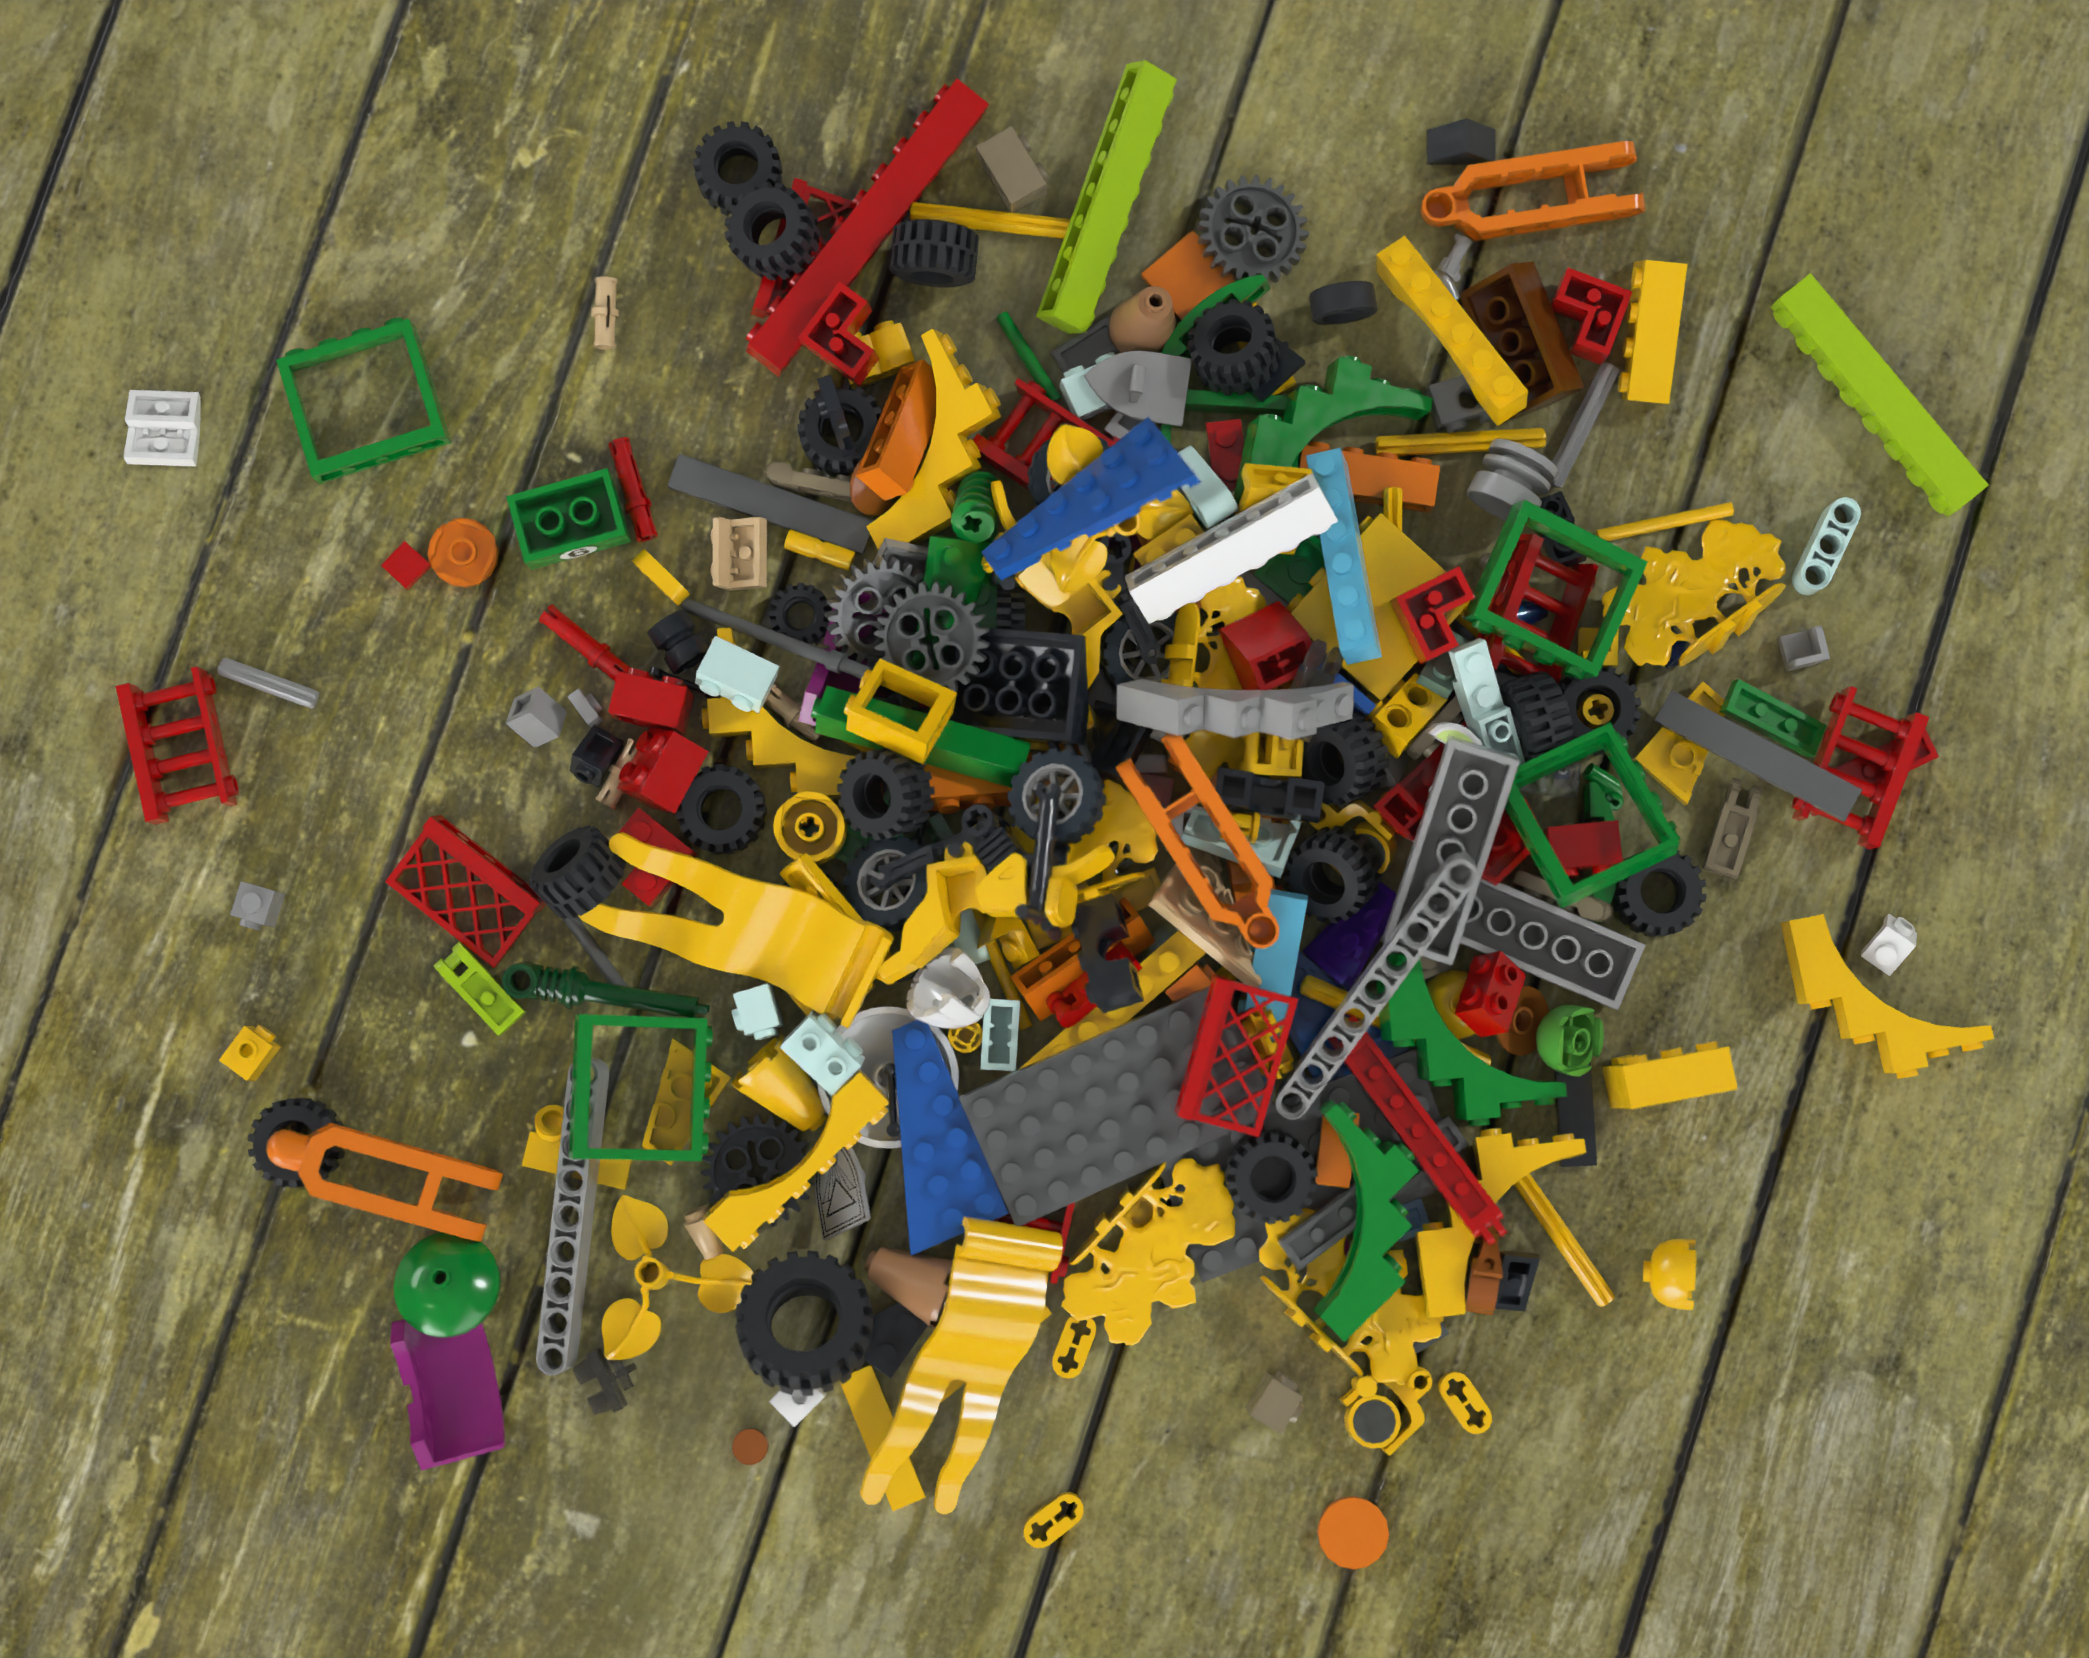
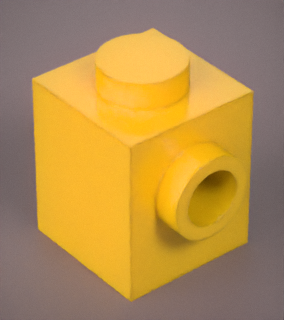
(250, 1052)

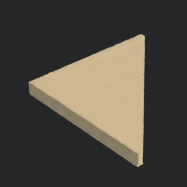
(1183, 910)

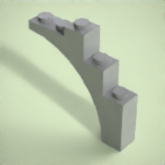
(1234, 712)

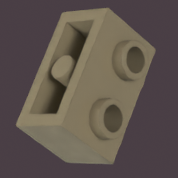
(1012, 169)
(1276, 1401)

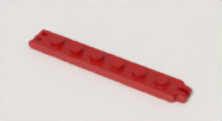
(1422, 1137)

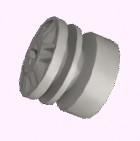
(1513, 477)

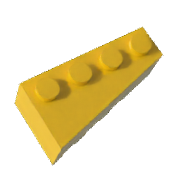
(1652, 331)

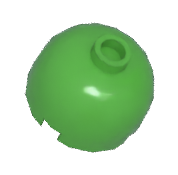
(1569, 1039)

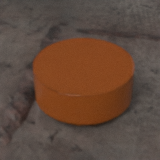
(750, 1446)

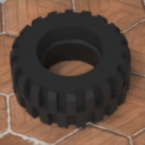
(797, 1278)

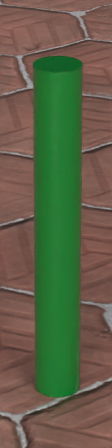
(1027, 356)

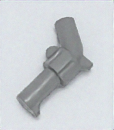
(1449, 267)

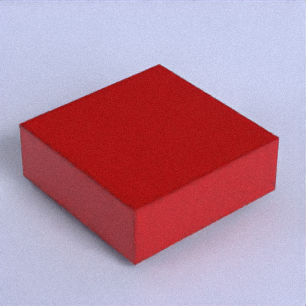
(406, 565)

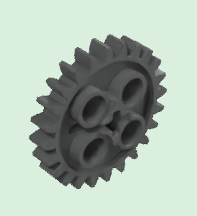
(1260, 203)
(882, 582)
(963, 634)

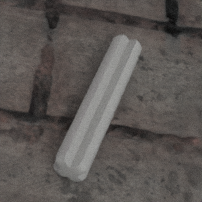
(268, 683)

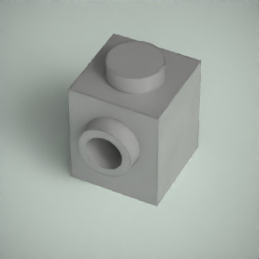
(256, 906)

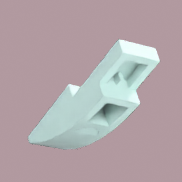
(1481, 699)

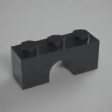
(1275, 798)
(1098, 926)

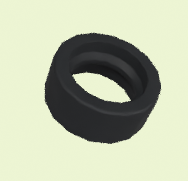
(1343, 302)

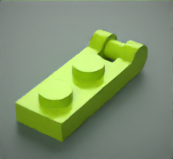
(480, 989)

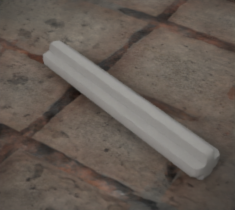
(1583, 421)

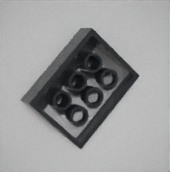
(1027, 687)

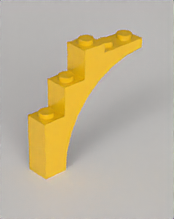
(950, 456)
(774, 745)
(1902, 1040)
(1445, 1251)

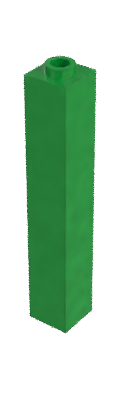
(958, 748)

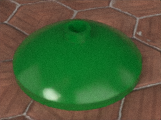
(461, 1300)

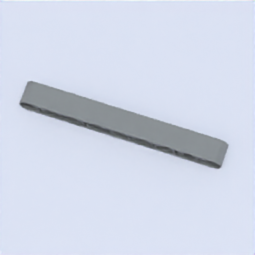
(1378, 969)
(577, 1234)

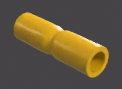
(815, 548)

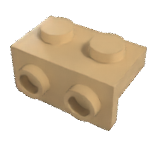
(739, 553)

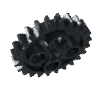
(727, 1178)

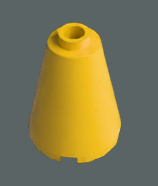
(781, 1087)

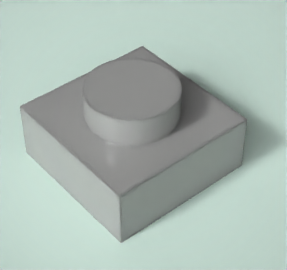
(587, 706)

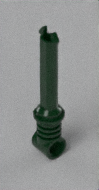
(575, 988)

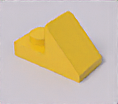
(1013, 936)

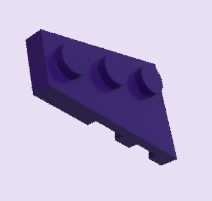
(1347, 945)

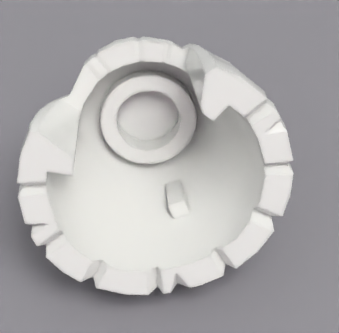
(948, 991)

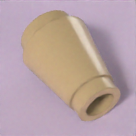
(705, 1239)

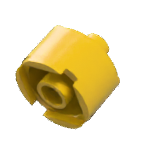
(797, 813)

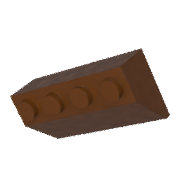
(1524, 330)

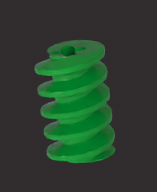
(974, 508)

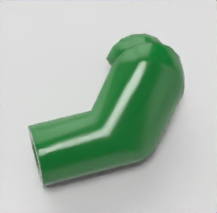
(1608, 783)

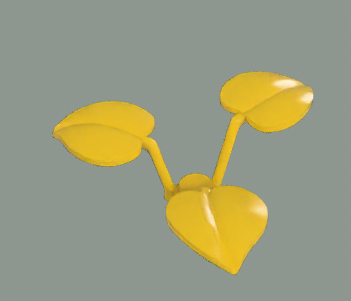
(1074, 567)
(636, 1230)

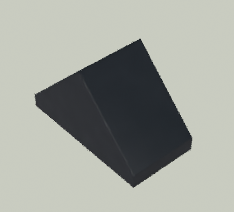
(1460, 143)

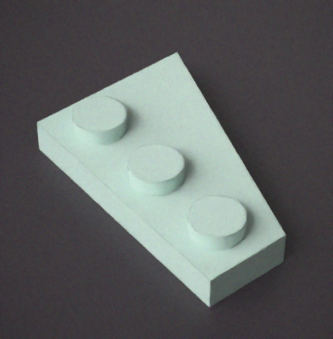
(1271, 847)

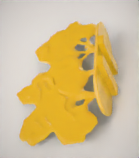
(1688, 590)
(1233, 603)
(1120, 822)
(1151, 1258)
(1392, 1326)

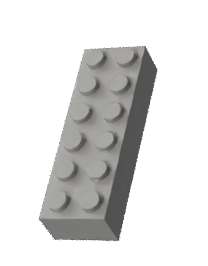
(1458, 818)
(1552, 943)

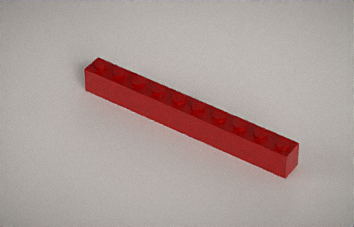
(869, 224)

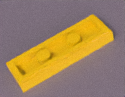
(545, 1154)

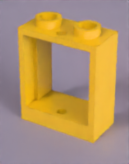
(889, 733)

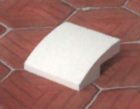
(162, 428)

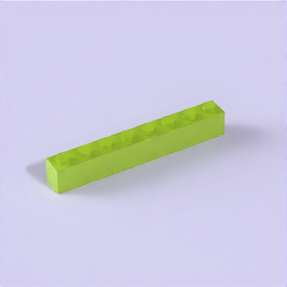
(1106, 197)
(1878, 396)

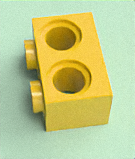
(1407, 716)

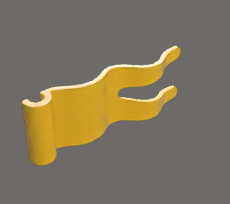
(765, 931)
(980, 1338)

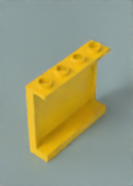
(1392, 569)

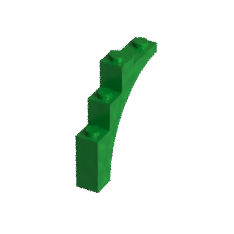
(1308, 410)
(1443, 1059)
(1378, 1174)

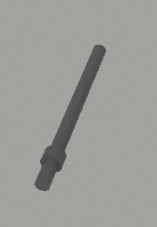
(833, 661)

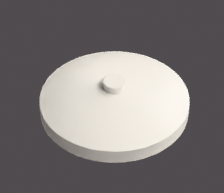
(873, 1034)

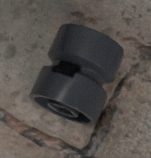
(677, 638)

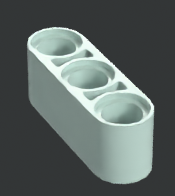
(1211, 498)
(1837, 534)

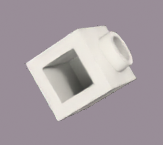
(796, 1406)

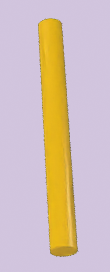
(1666, 522)
(1003, 974)

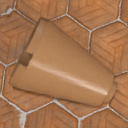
(1143, 321)
(914, 1281)

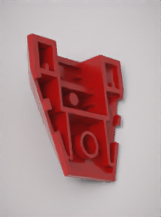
(1406, 802)

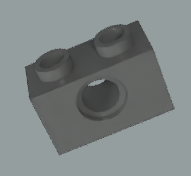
(1446, 409)

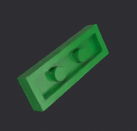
(1773, 718)

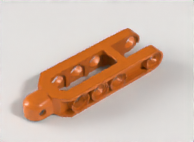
(1451, 205)
(1249, 912)
(305, 1154)

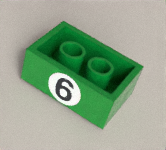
(568, 519)

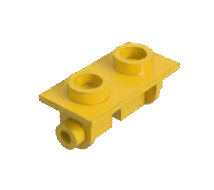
(1264, 1045)

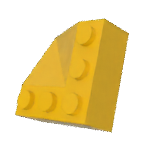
(1675, 1076)

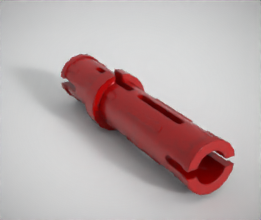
(637, 503)
(596, 653)

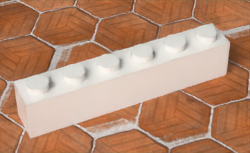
(1231, 549)

